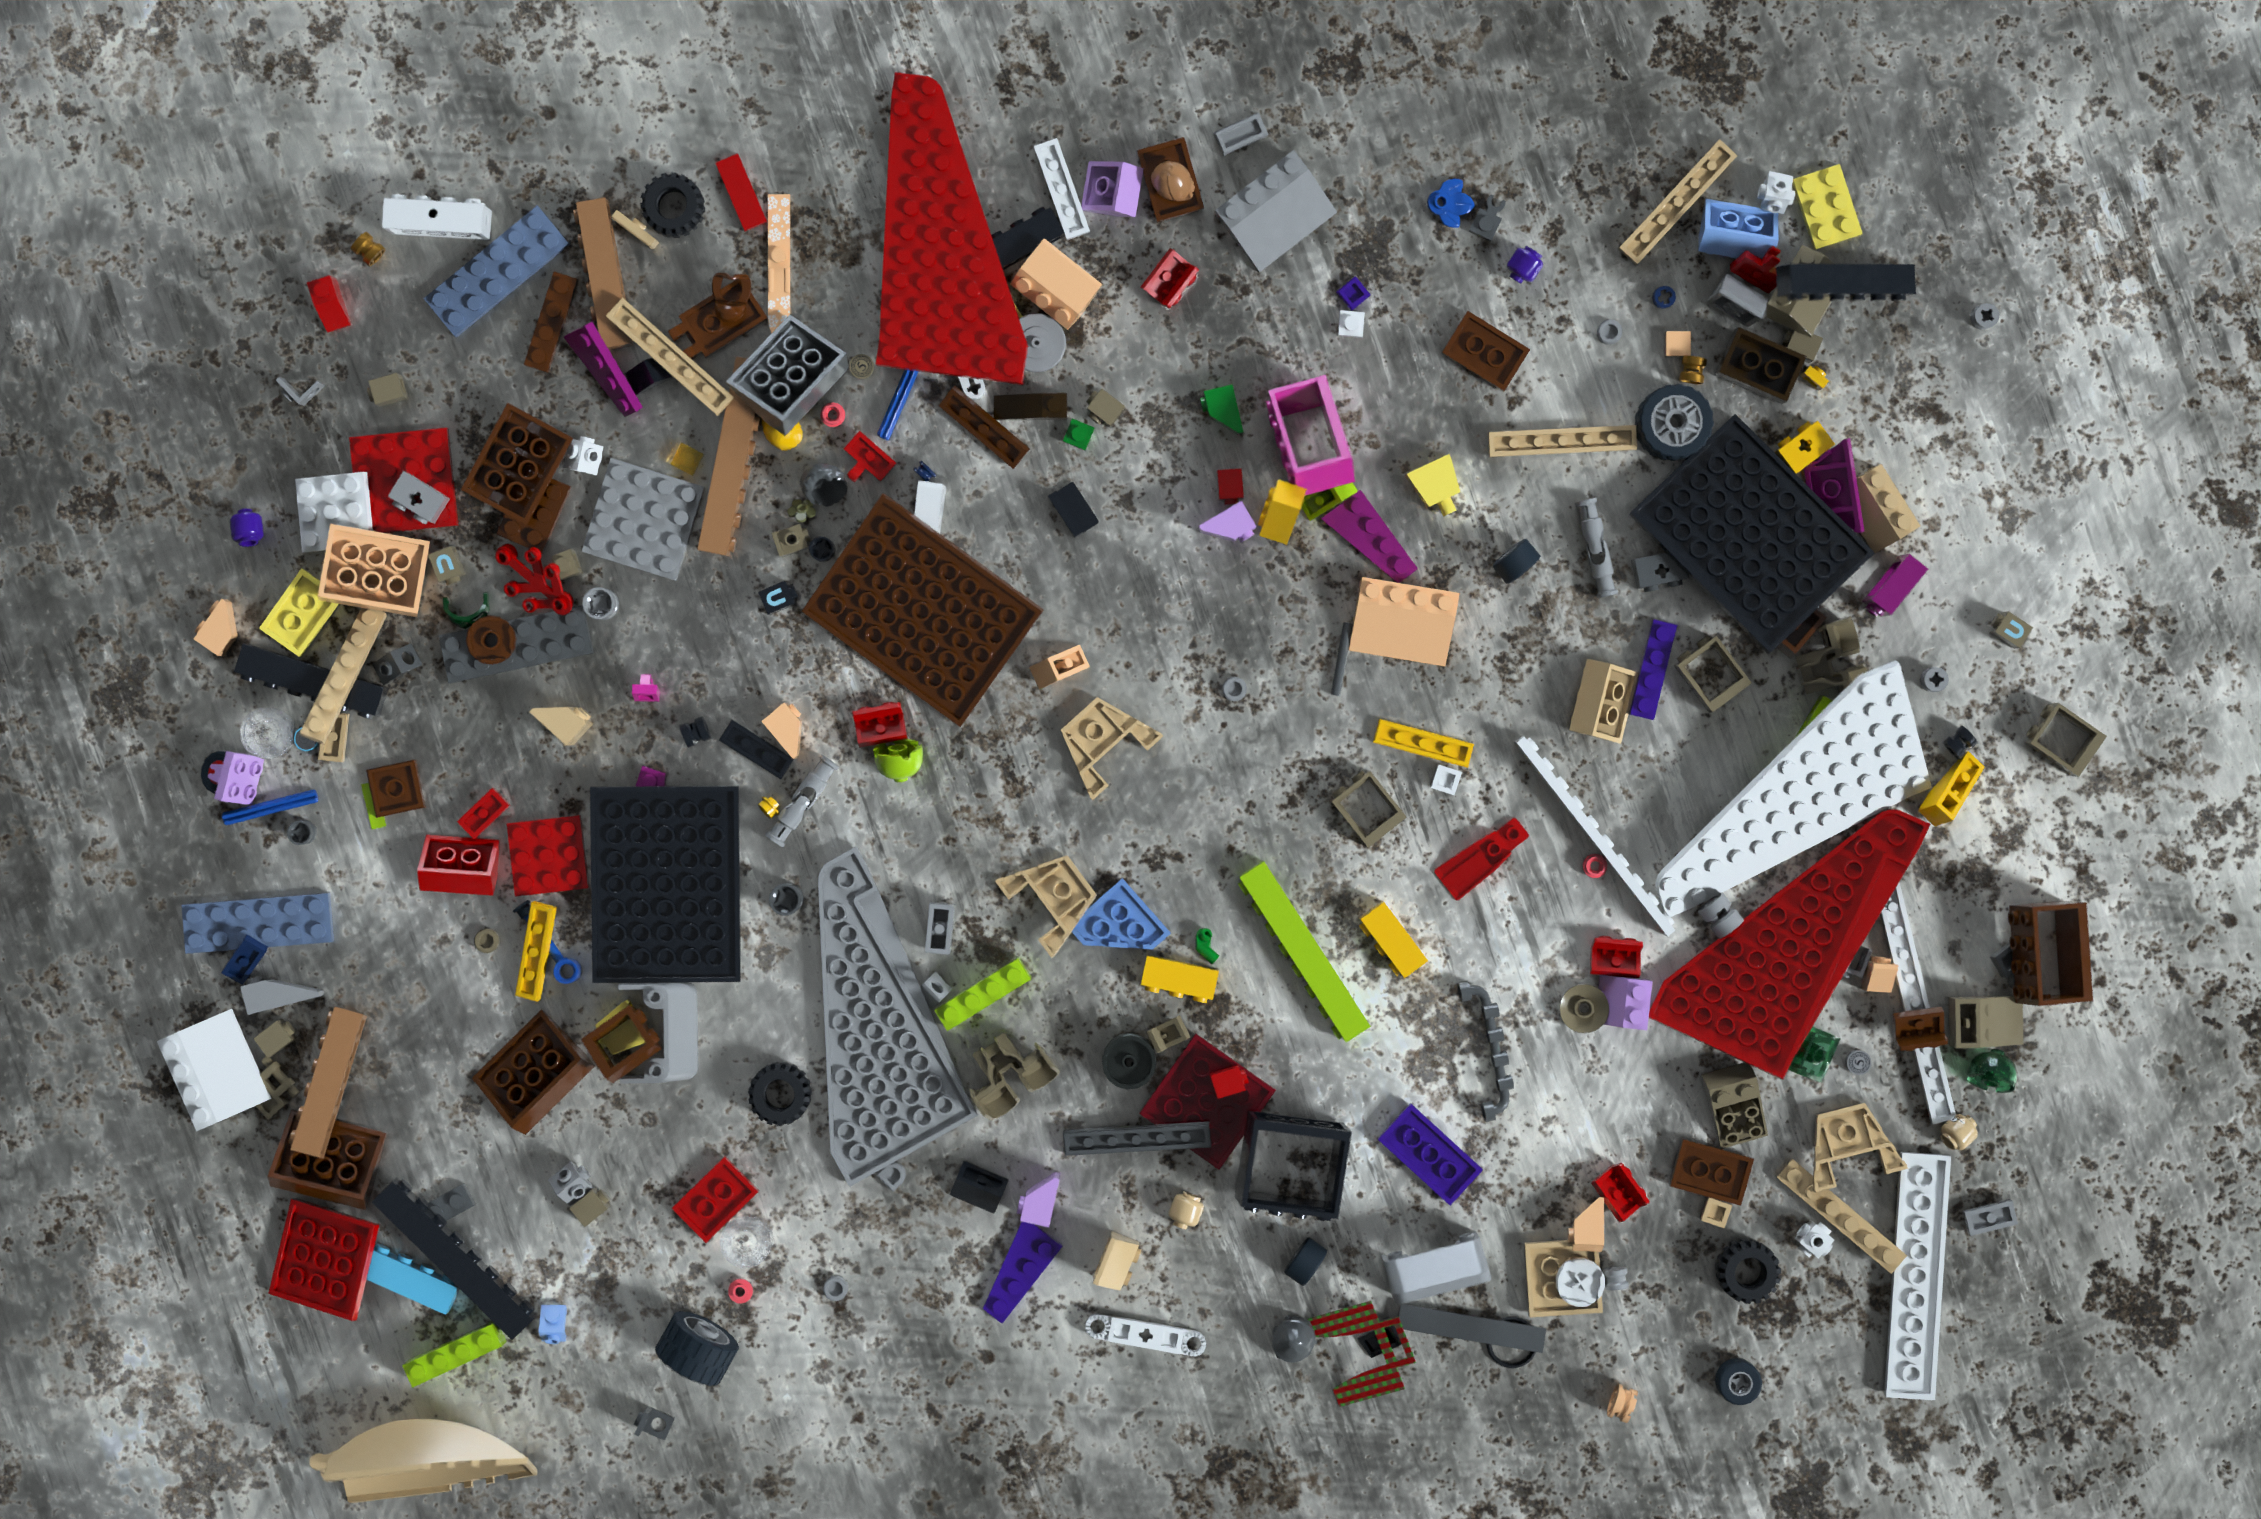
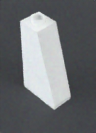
(930, 503)

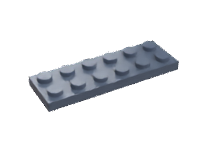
(496, 271)
(268, 920)

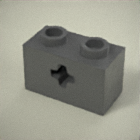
(1645, 575)

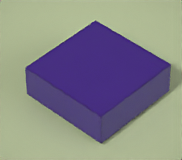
(1353, 293)

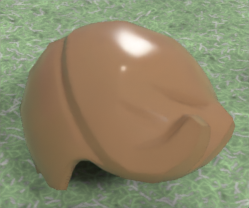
(1172, 181)

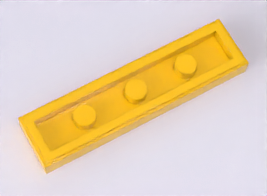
(1423, 743)
(535, 951)

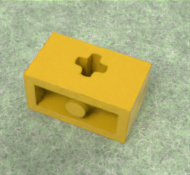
(1817, 443)

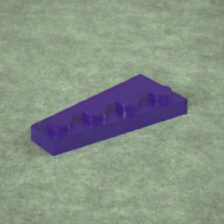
(1023, 1264)

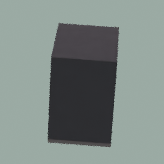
(647, 376)
(1371, 1344)

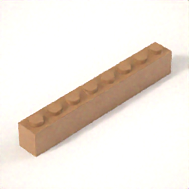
(728, 475)

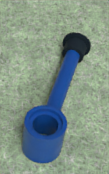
(523, 911)

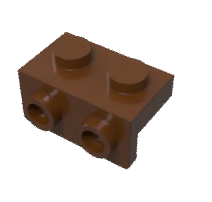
(1919, 1029)

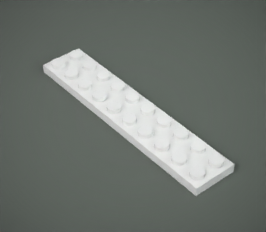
(1919, 1278)

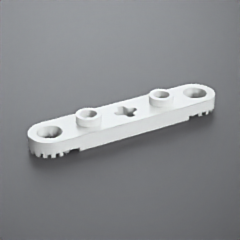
(1127, 1331)

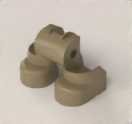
(1816, 665)
(1000, 1056)

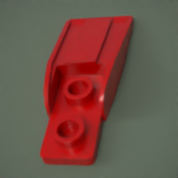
(1480, 859)

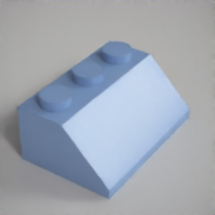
(1734, 228)

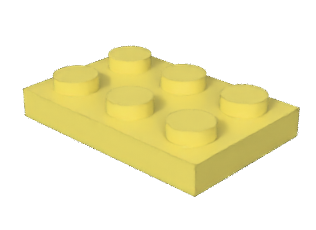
(1826, 207)
(298, 614)

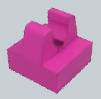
(645, 690)

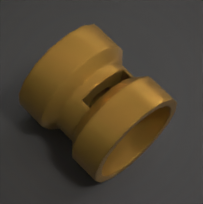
(368, 249)
(1695, 366)

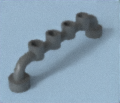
(1498, 1057)

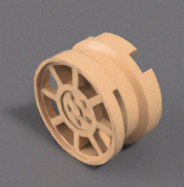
(1622, 1403)

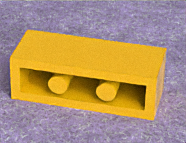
(1281, 511)
(1392, 940)
(1179, 978)

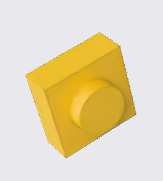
(1815, 377)

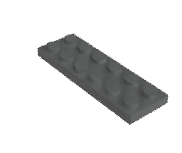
(538, 641)

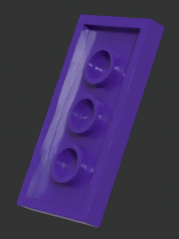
(1430, 1154)

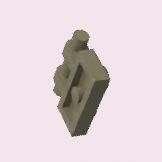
(273, 1106)

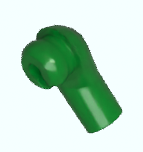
(1203, 945)

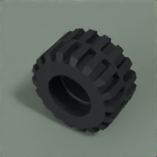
(663, 186)
(764, 1108)
(1762, 1285)

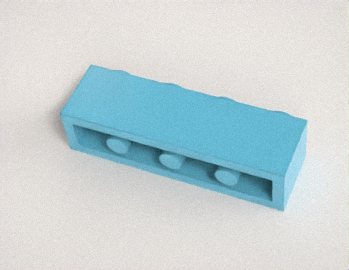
(411, 1280)

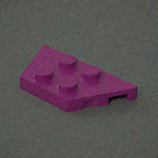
(1835, 482)

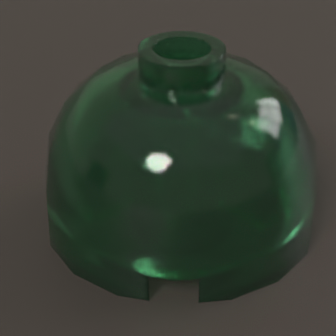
(1993, 1070)

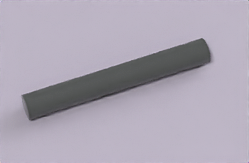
(1341, 659)

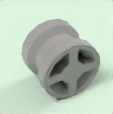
(1980, 320)
(1929, 679)
(1615, 1278)

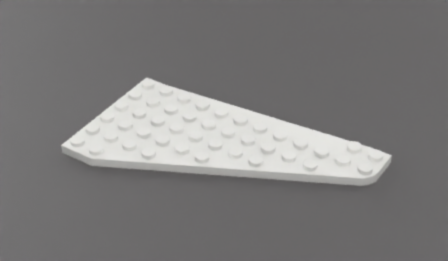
(1833, 775)

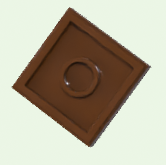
(395, 788)

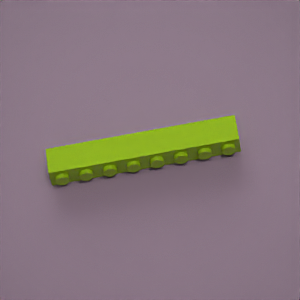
(1304, 951)

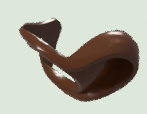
(730, 310)

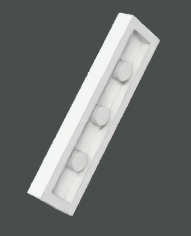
(1061, 189)

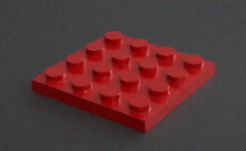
(418, 452)
(323, 1259)

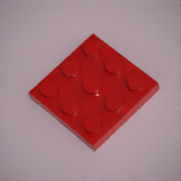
(547, 855)

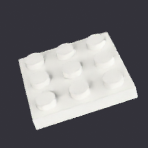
(331, 500)

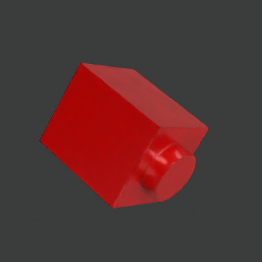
(1230, 485)
(1229, 1081)

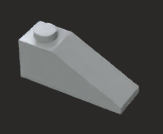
(271, 993)

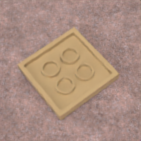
(1541, 1268)

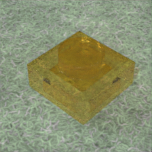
(687, 459)

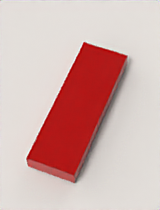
(741, 192)

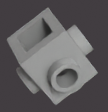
(571, 1183)

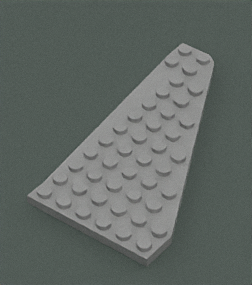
(884, 1053)

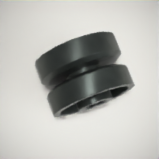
(1127, 1046)

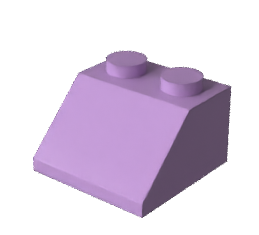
(1112, 188)
(1230, 524)
(1627, 1001)
(1039, 1201)

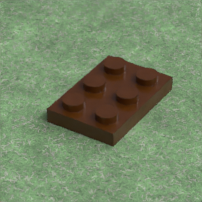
(1149, 159)
(1485, 351)
(542, 522)
(1711, 1172)

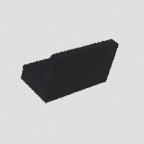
(1073, 509)
(979, 1187)

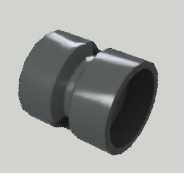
(786, 899)

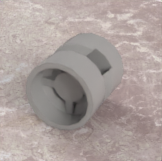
(600, 603)
(1725, 922)

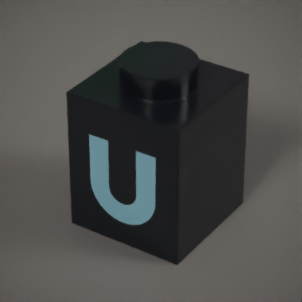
(778, 597)

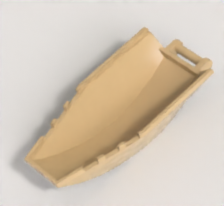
(419, 1460)

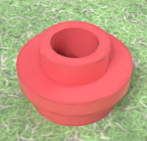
(832, 407)
(1594, 873)
(746, 1285)

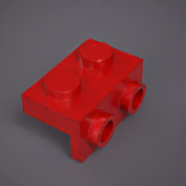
(1169, 279)
(879, 724)
(1616, 957)
(1620, 1191)

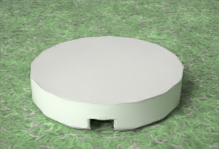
(1580, 1282)

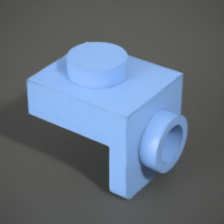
(552, 1323)

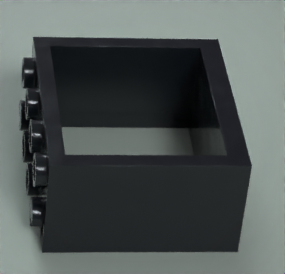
(1297, 1206)

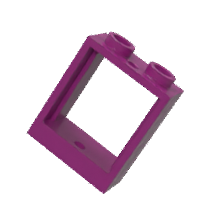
(1894, 585)

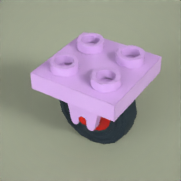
(232, 776)

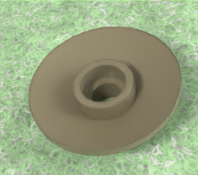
(1584, 1021)

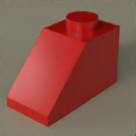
(329, 303)

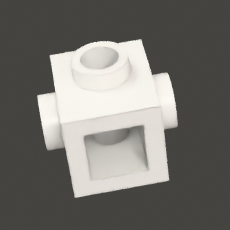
(1776, 192)
(583, 456)
(1808, 1233)

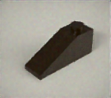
(1031, 406)

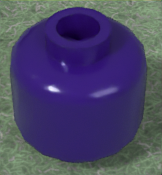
(1525, 264)
(246, 528)

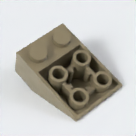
(1985, 1021)
(1735, 1104)

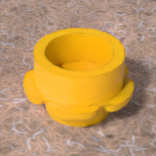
(769, 807)

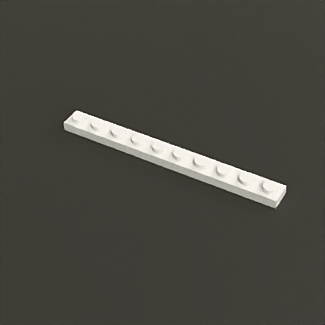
(1602, 843)
(1914, 997)

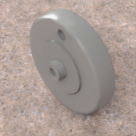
(1044, 340)

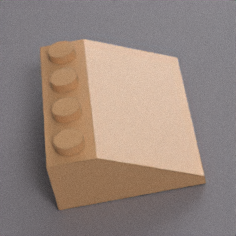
(373, 570)
(1403, 621)

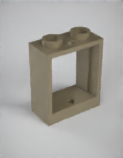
(1727, 693)
(2086, 751)
(1383, 828)

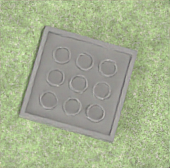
(643, 519)

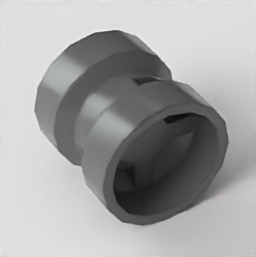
(297, 832)

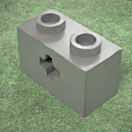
(408, 487)
(940, 928)

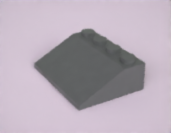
(788, 374)

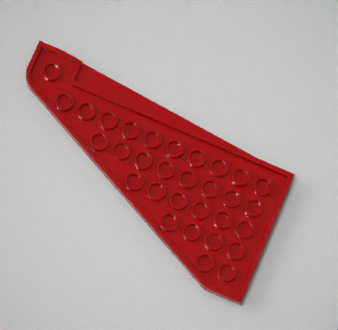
(941, 274)
(1777, 970)

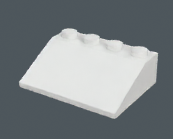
(214, 1069)

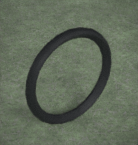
(1511, 1365)

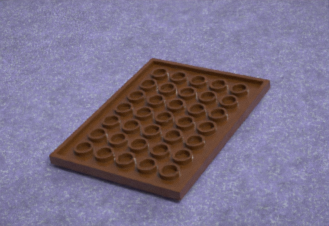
(922, 610)

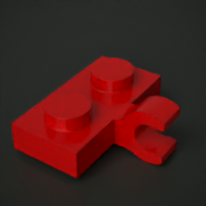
(1756, 270)
(869, 458)

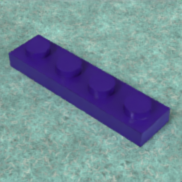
(1653, 669)

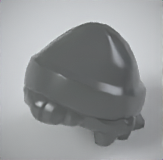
(823, 484)
(1293, 1339)

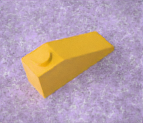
(1951, 791)

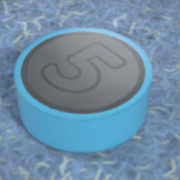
(304, 743)

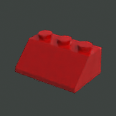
(459, 865)

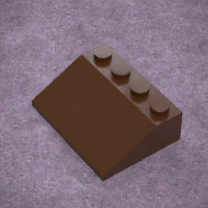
(517, 463)
(532, 1072)
(344, 1173)

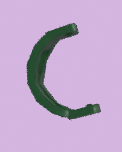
(465, 622)

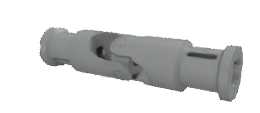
(1593, 530)
(792, 814)

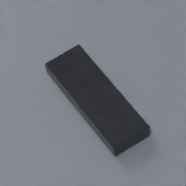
(756, 749)

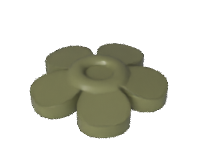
(801, 510)

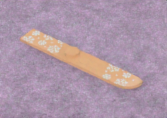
(778, 259)

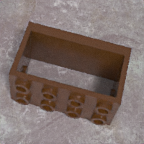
(2072, 953)

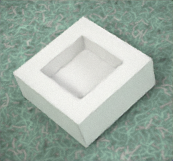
(1351, 324)
(1446, 779)

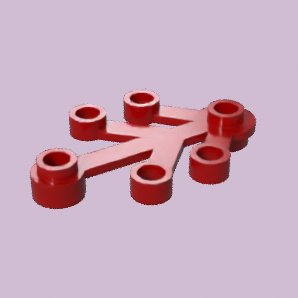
(556, 598)

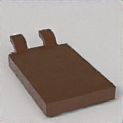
(709, 332)

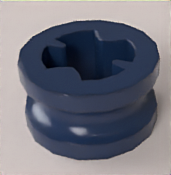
(1670, 300)
(924, 472)

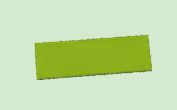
(375, 822)

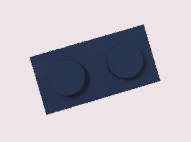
(244, 959)

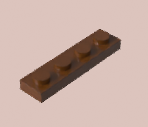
(551, 322)
(984, 427)

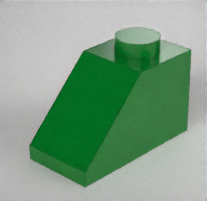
(1223, 408)

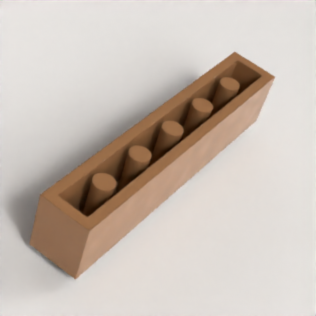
(602, 266)
(328, 1082)

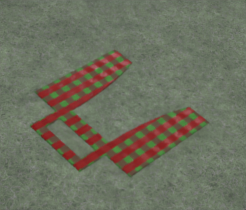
(1378, 1380)

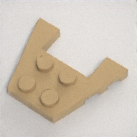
(1098, 731)
(1061, 891)
(1848, 1134)

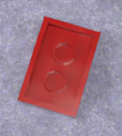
(715, 1199)

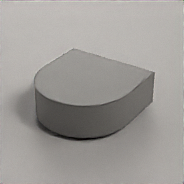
(892, 1175)

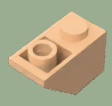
(219, 629)
(1879, 975)

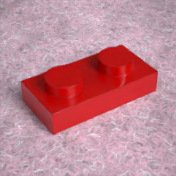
(483, 813)

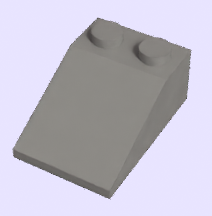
(1739, 300)

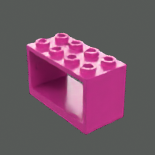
(1302, 397)

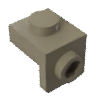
(1168, 1034)

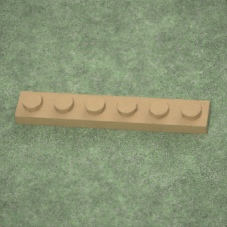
(1677, 202)
(670, 356)
(1562, 441)
(343, 675)
(1842, 1217)

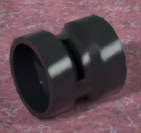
(820, 546)
(695, 731)
(1960, 742)

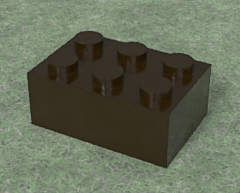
(1760, 365)

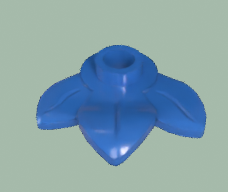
(1453, 200)

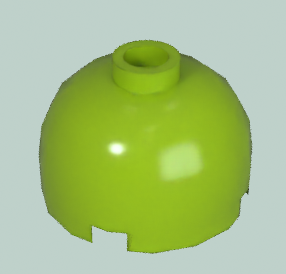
(899, 760)

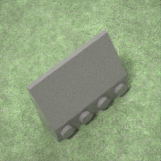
(1275, 211)

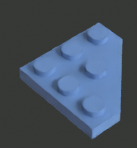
(1120, 921)

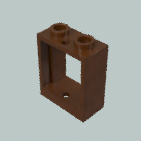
(592, 1044)

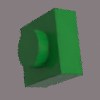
(1078, 434)

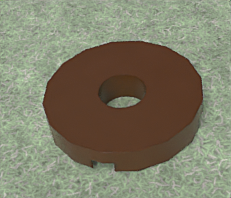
(476, 640)

